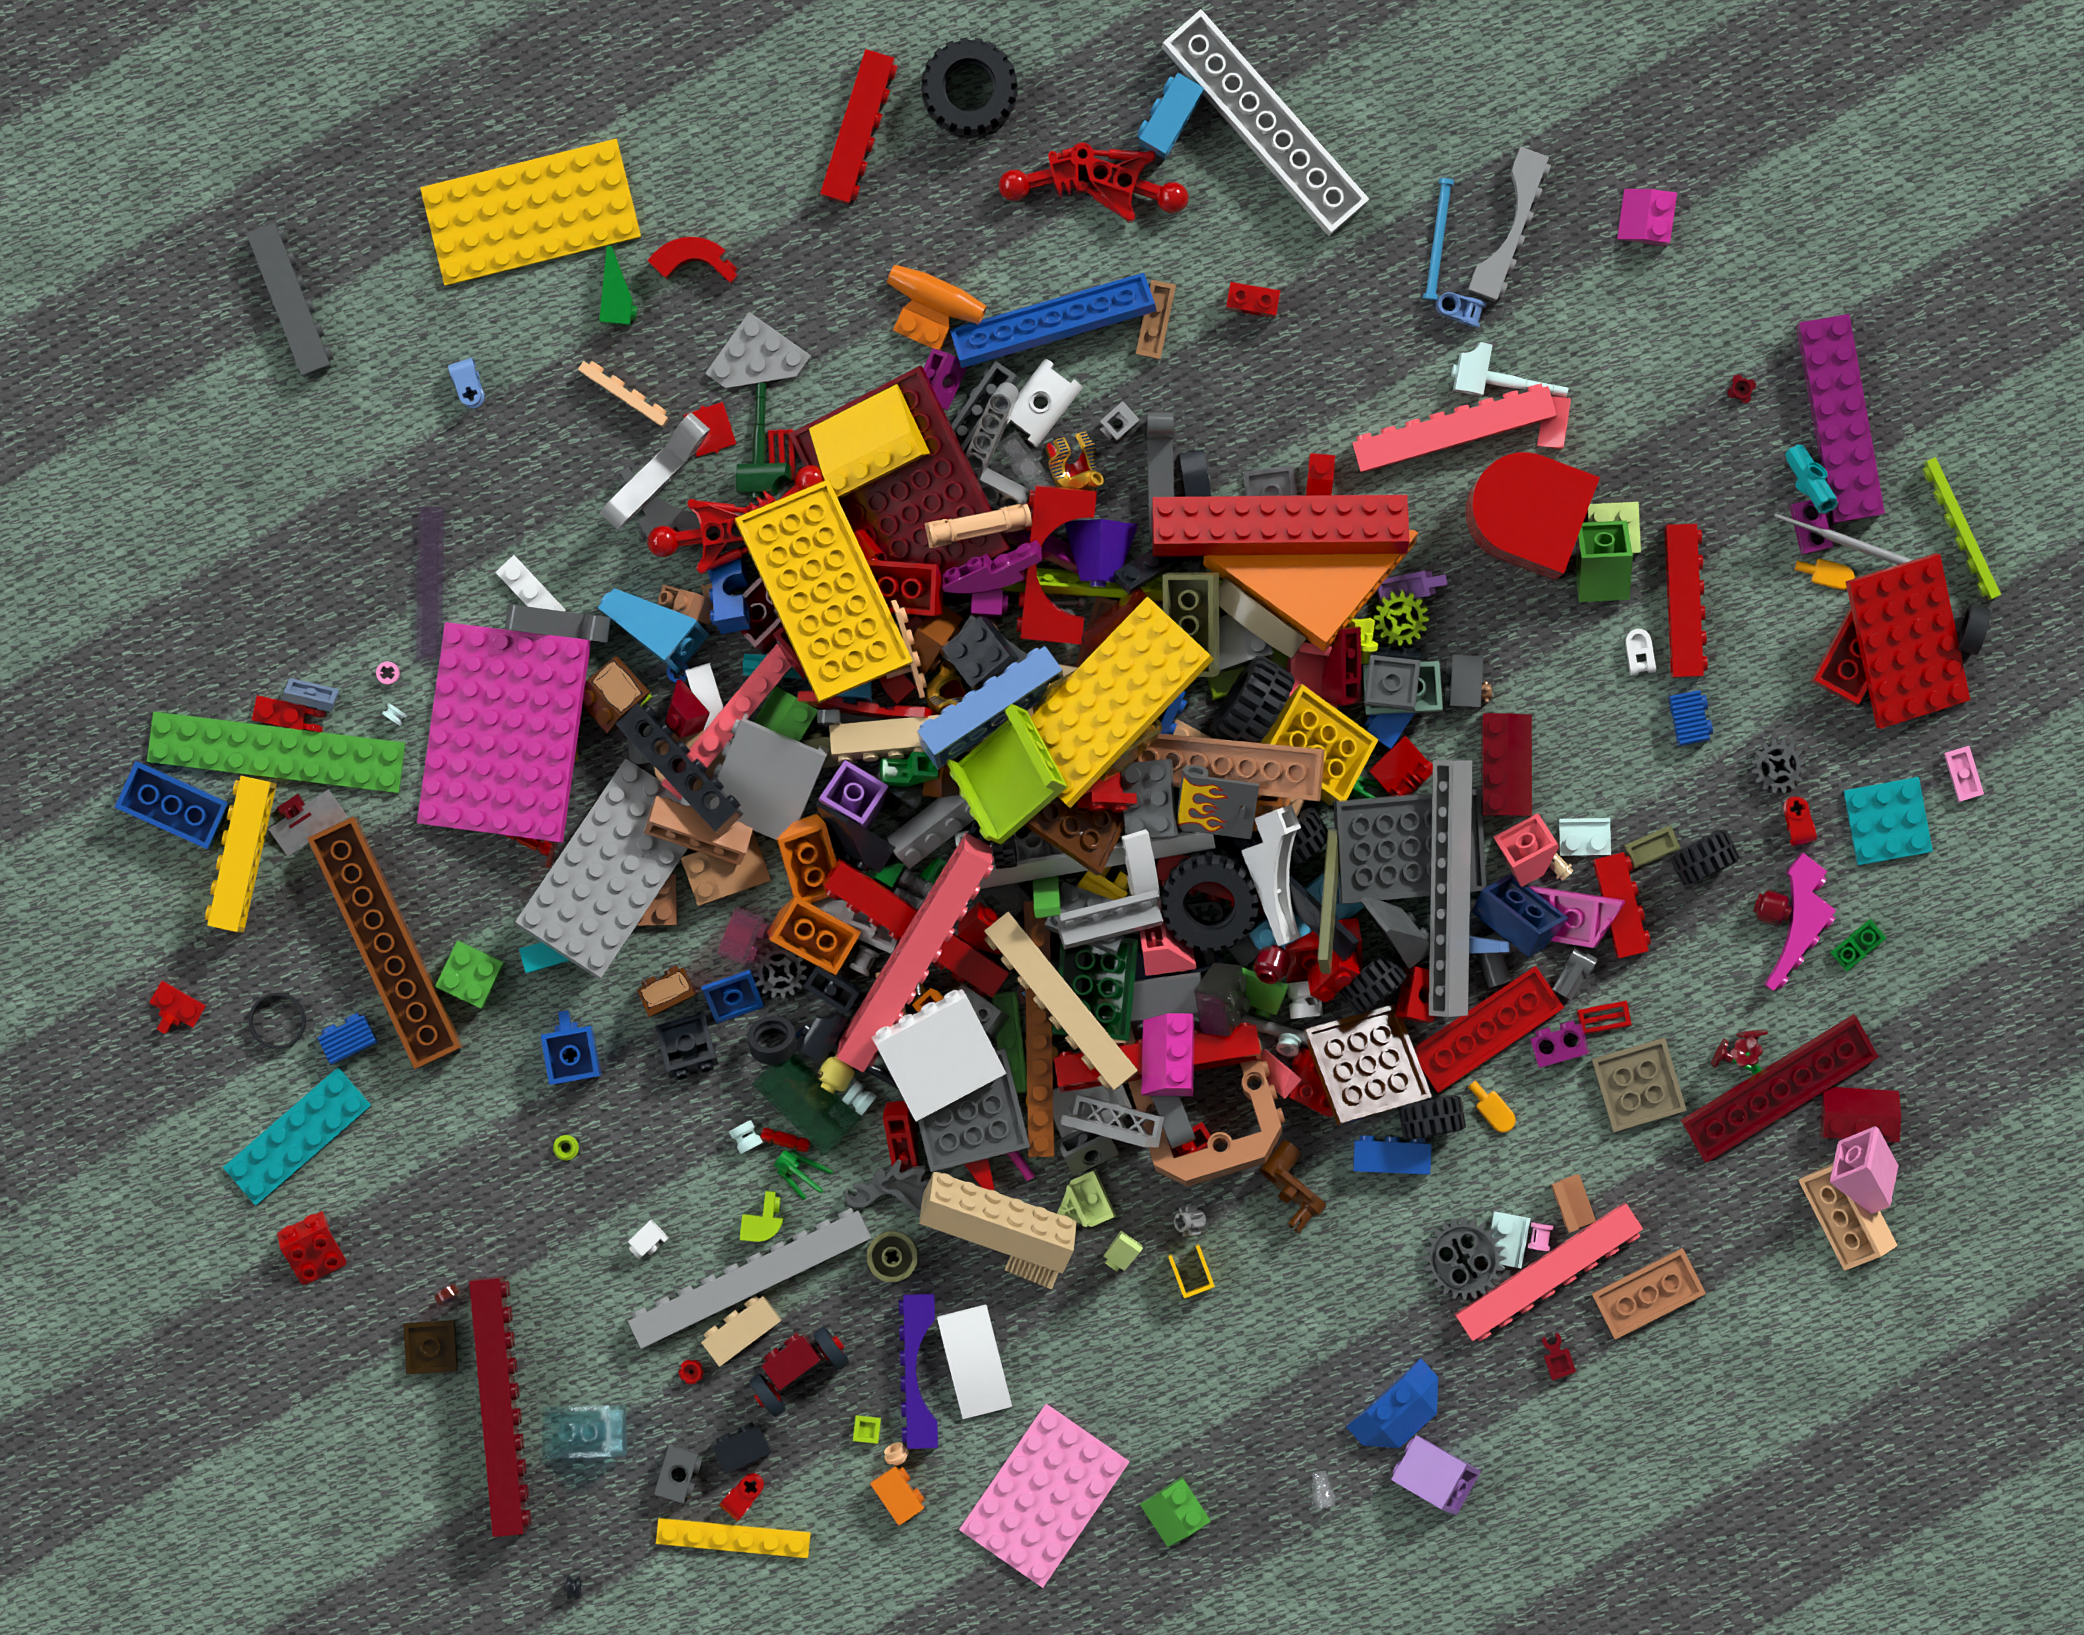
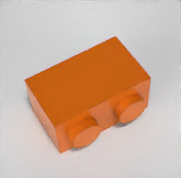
(897, 1494)

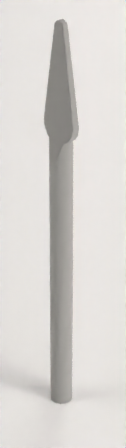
(1851, 542)

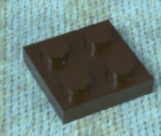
(430, 1346)

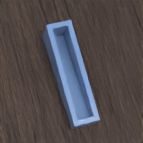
(1486, 945)

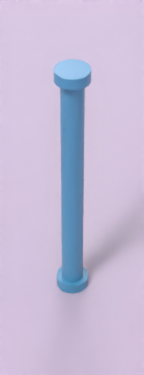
(1438, 239)

